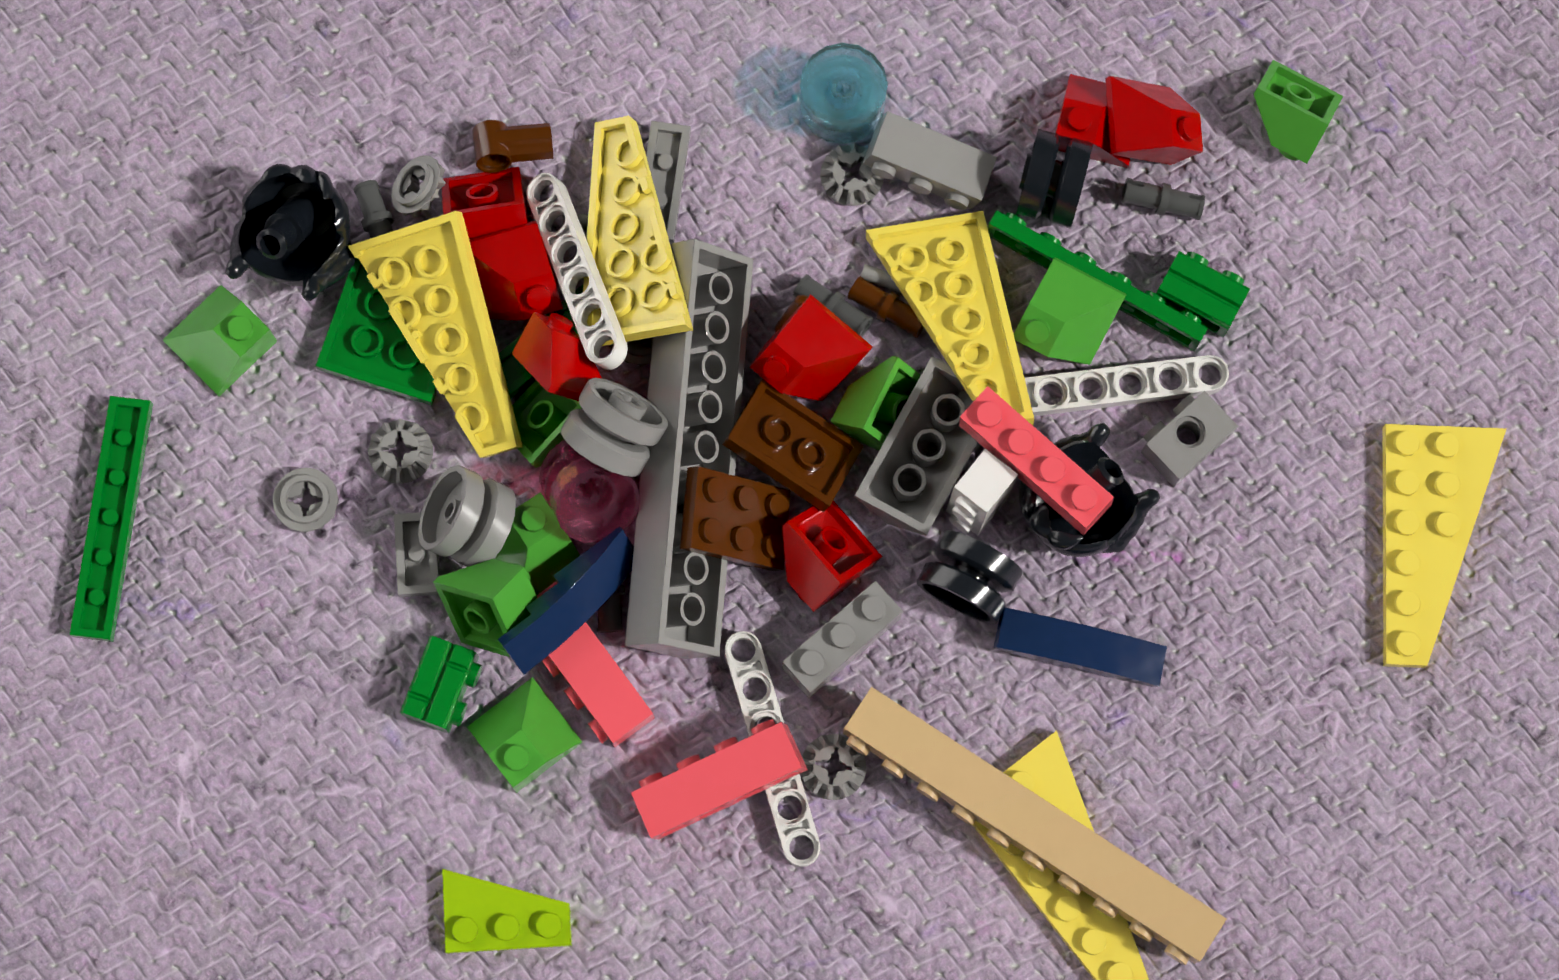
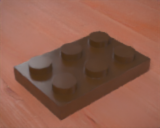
(793, 445)
(734, 519)

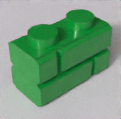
(1203, 291)
(441, 684)

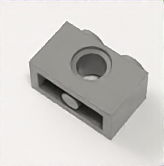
(1177, 459)

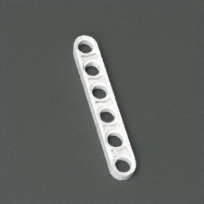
(570, 273)
(1111, 393)
(769, 708)

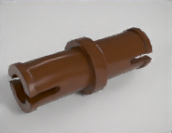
(886, 306)

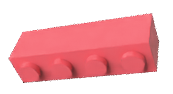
(1036, 460)
(598, 686)
(719, 779)

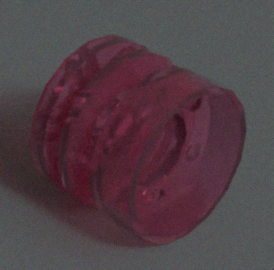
(585, 496)

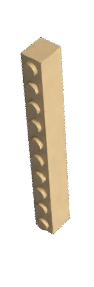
(1033, 826)

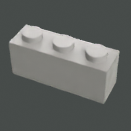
(929, 161)
(842, 639)

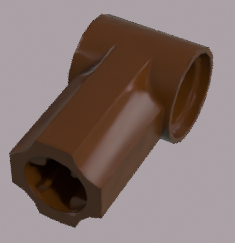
(500, 145)

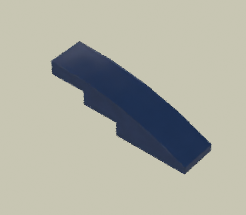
(566, 606)
(1080, 647)

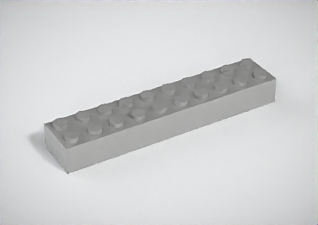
(698, 388)

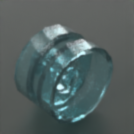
(863, 87)

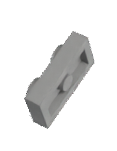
(414, 564)

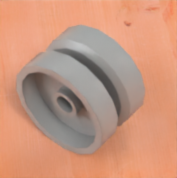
(614, 427)
(466, 516)

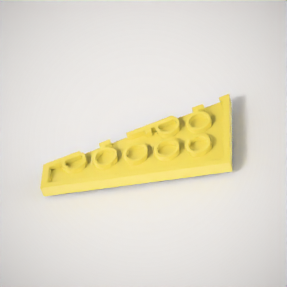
(631, 237)
(958, 296)
(441, 310)
(1429, 511)
(1097, 941)

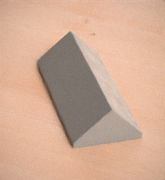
(920, 453)

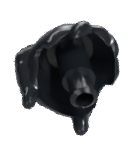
(293, 230)
(1119, 522)

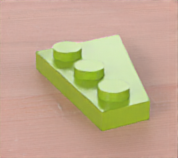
(499, 918)

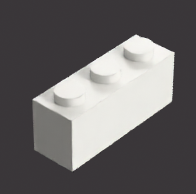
(980, 493)

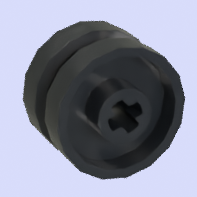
(1053, 178)
(969, 576)

